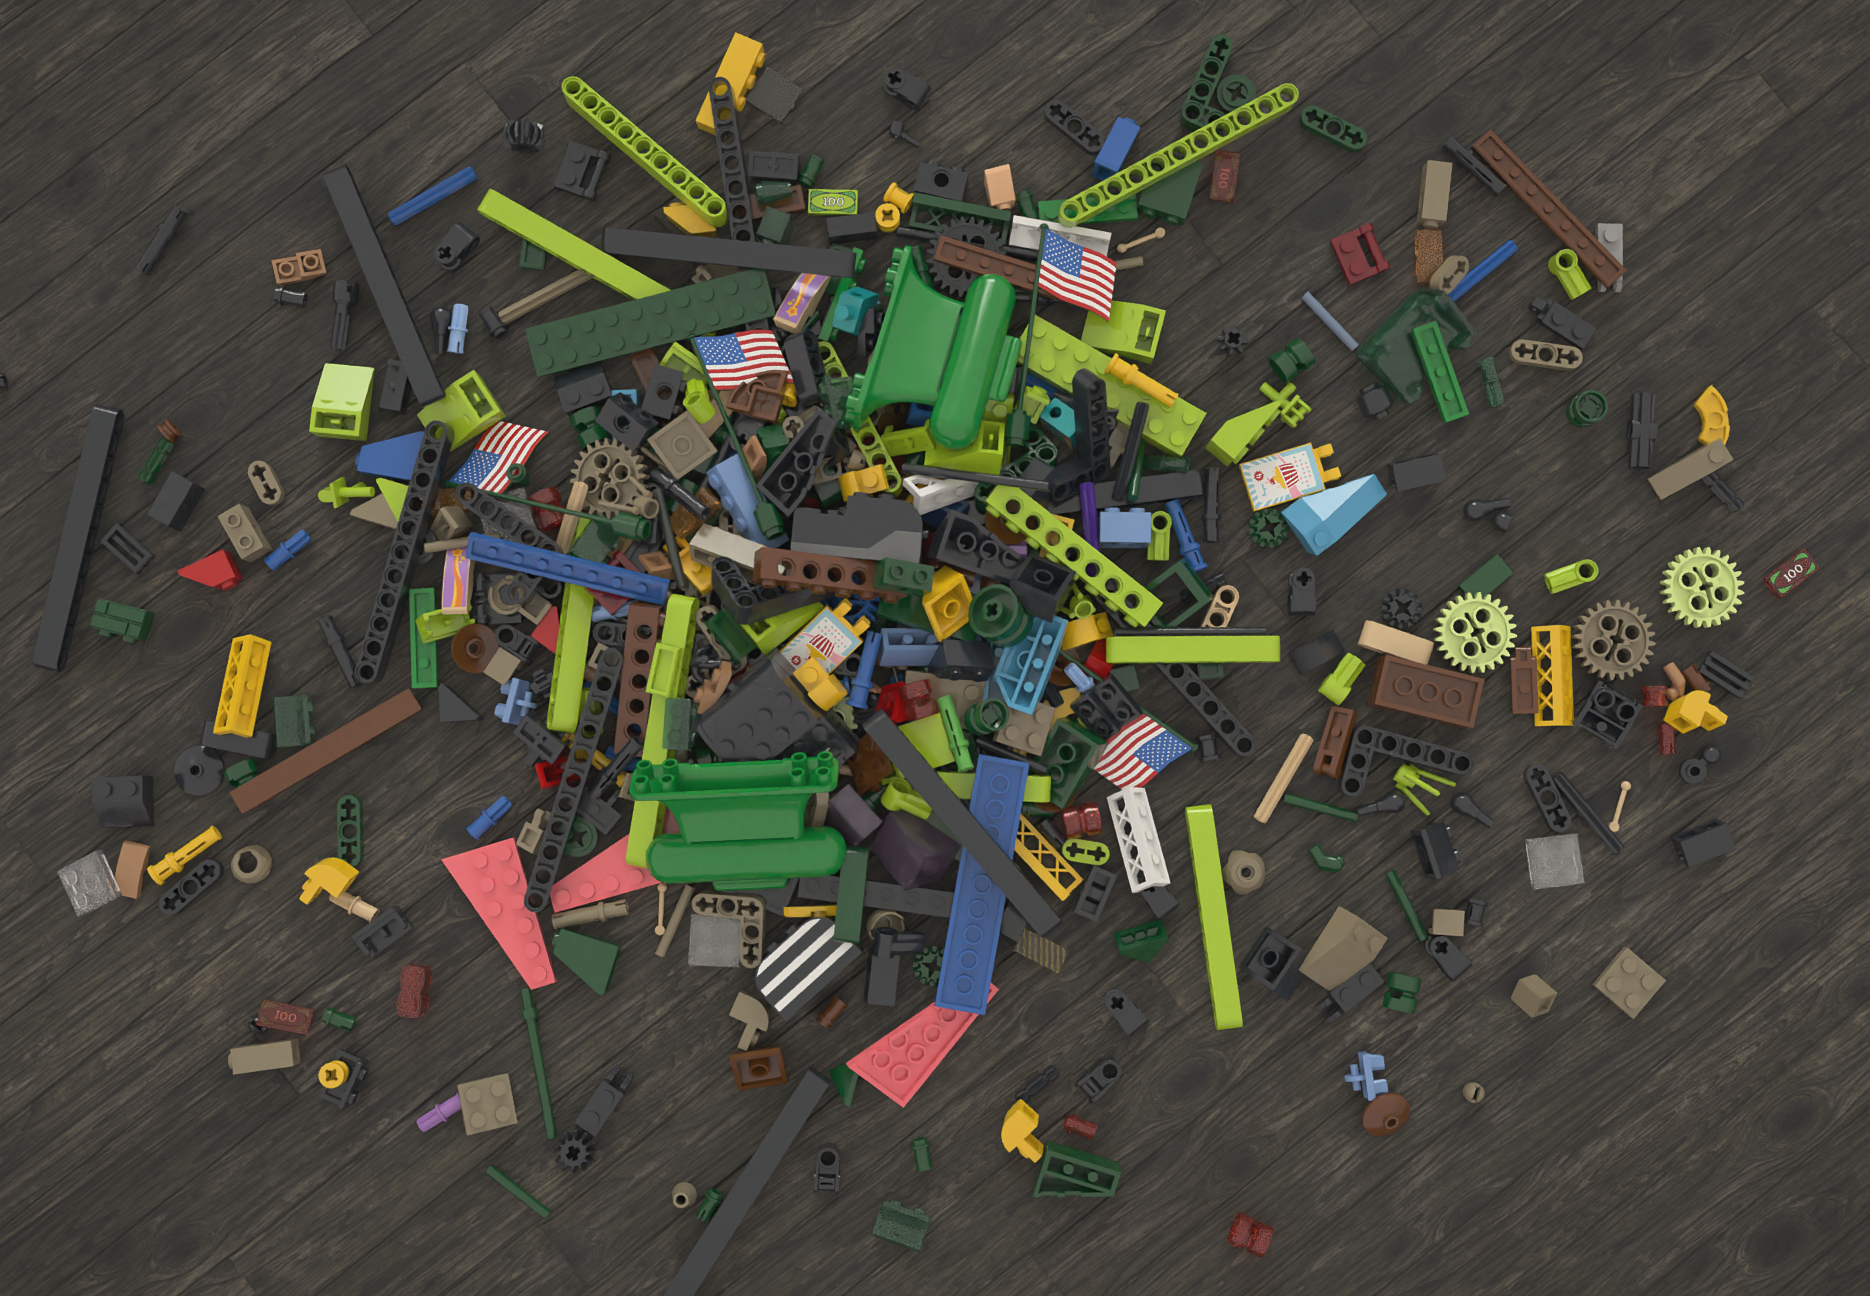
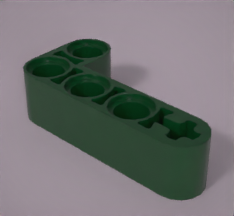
(1207, 83)
(1041, 448)
(851, 895)

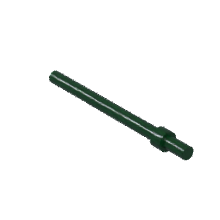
(529, 1014)

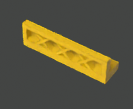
(1561, 674)
(243, 686)
(1036, 864)

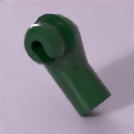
(722, 432)
(1324, 862)

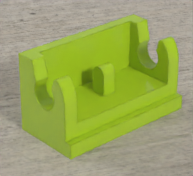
(684, 361)
(908, 440)
(437, 626)

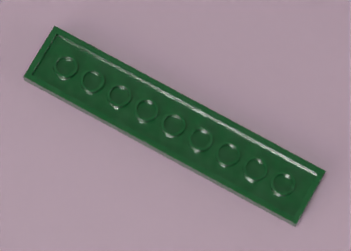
(650, 322)

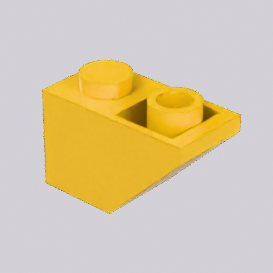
(689, 221)

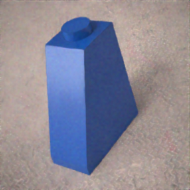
(1116, 148)
(391, 457)

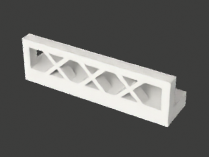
(1027, 235)
(938, 492)
(1142, 836)

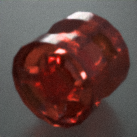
(1654, 696)

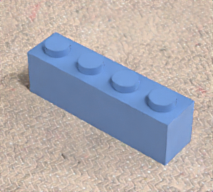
(740, 499)
(908, 647)

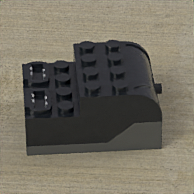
(868, 531)
(772, 718)

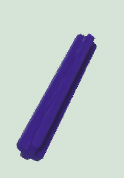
(1090, 522)

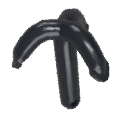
(701, 661)

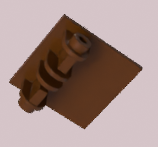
(869, 765)

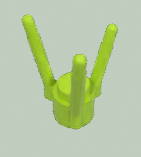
(1079, 605)
(1407, 776)

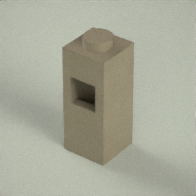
(1434, 194)
(264, 1056)

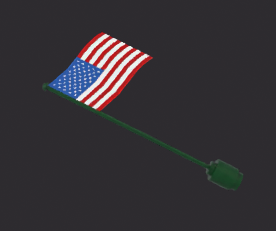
(1074, 277)
(728, 363)
(511, 444)
(1139, 748)

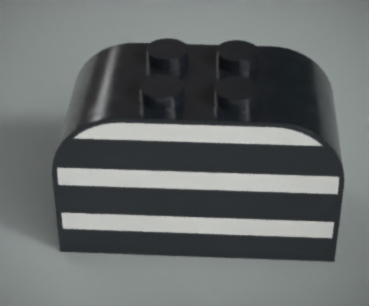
(802, 964)

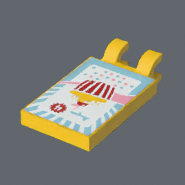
(1286, 475)
(826, 638)

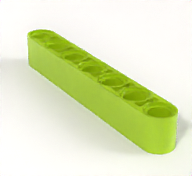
(877, 449)
(1193, 649)

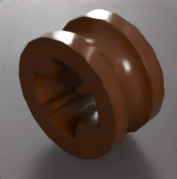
(169, 430)

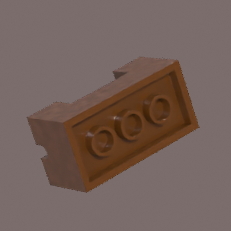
(1425, 692)

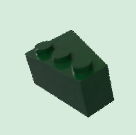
(1075, 1173)

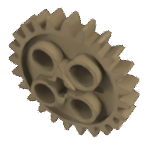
(591, 468)
(1634, 649)

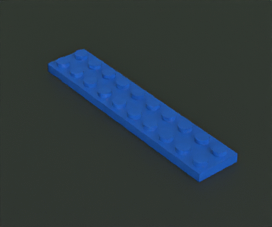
(977, 899)

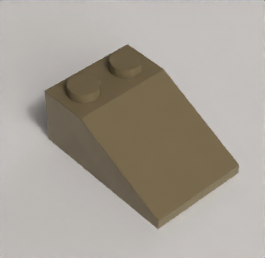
(963, 691)
(1342, 950)

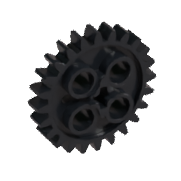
(956, 232)

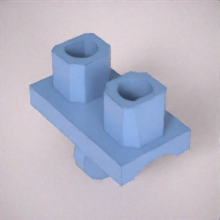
(517, 703)
(1367, 1064)

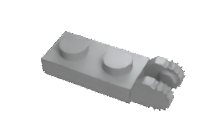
(1612, 239)

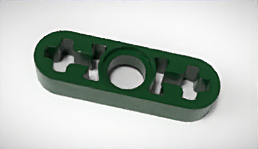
(1335, 139)
(358, 823)

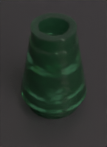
(770, 191)

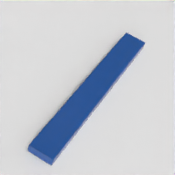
(567, 568)

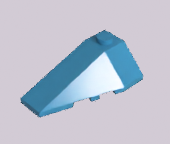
(1328, 515)

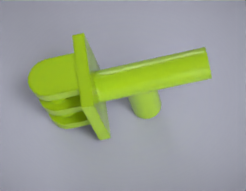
(1288, 407)
(339, 493)

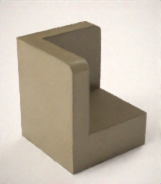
(536, 609)
(503, 666)
(1447, 922)
(1533, 995)

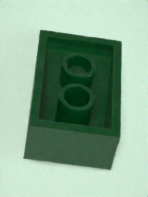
(1070, 756)

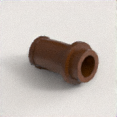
(1695, 679)
(831, 1012)

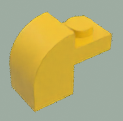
(867, 480)
(1086, 631)
(822, 687)
(1694, 711)
(328, 874)
(1017, 1131)

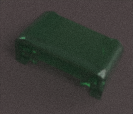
(1392, 350)

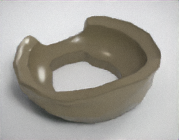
(495, 600)
(263, 868)

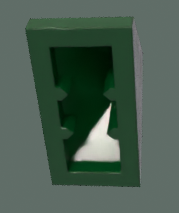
(1142, 940)
(845, 1081)

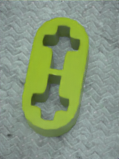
(1086, 845)

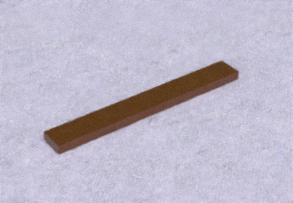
(1548, 209)
(325, 751)

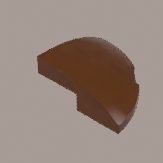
(760, 397)

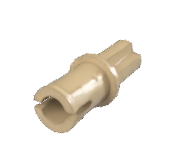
(356, 906)

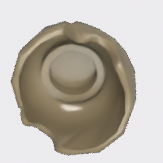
(885, 918)

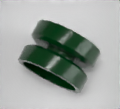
(999, 616)

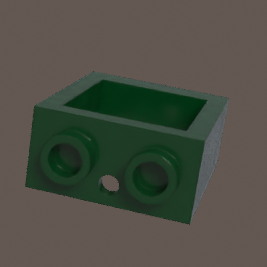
(1194, 584)

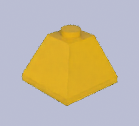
(947, 603)

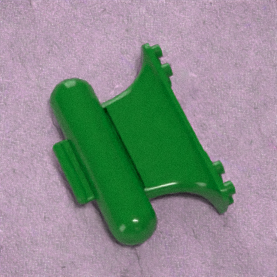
(940, 353)
(741, 821)

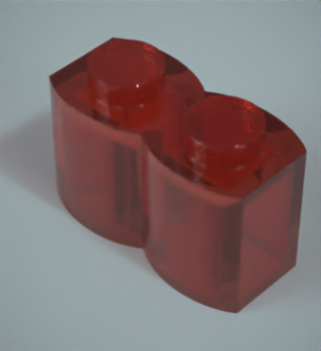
(414, 998)

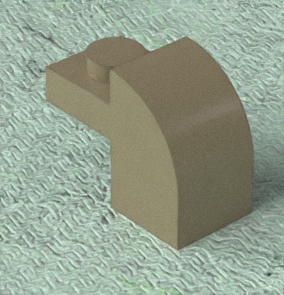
(751, 1011)

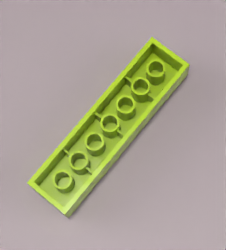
(1058, 356)

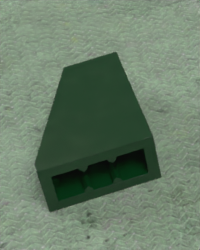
(588, 957)

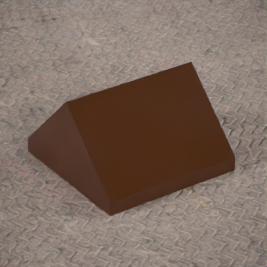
(759, 1067)

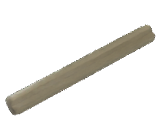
(544, 295)

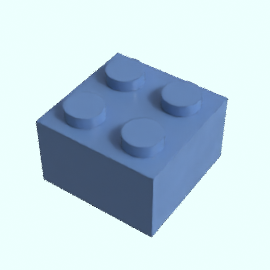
(1124, 528)

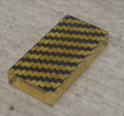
(1041, 950)

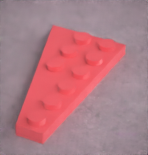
(605, 875)
(496, 887)
(912, 1051)

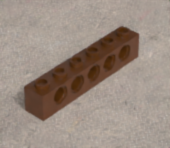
(766, 572)
(638, 614)

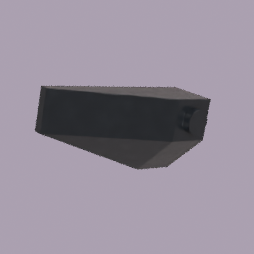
(796, 468)

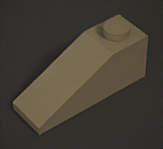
(1690, 468)

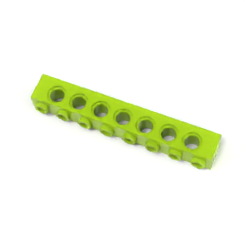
(1146, 602)

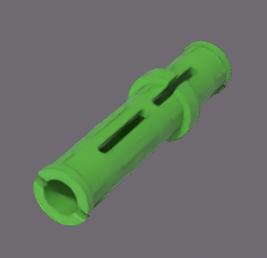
(958, 744)

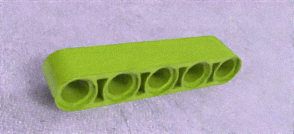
(961, 783)

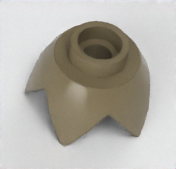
(1232, 871)

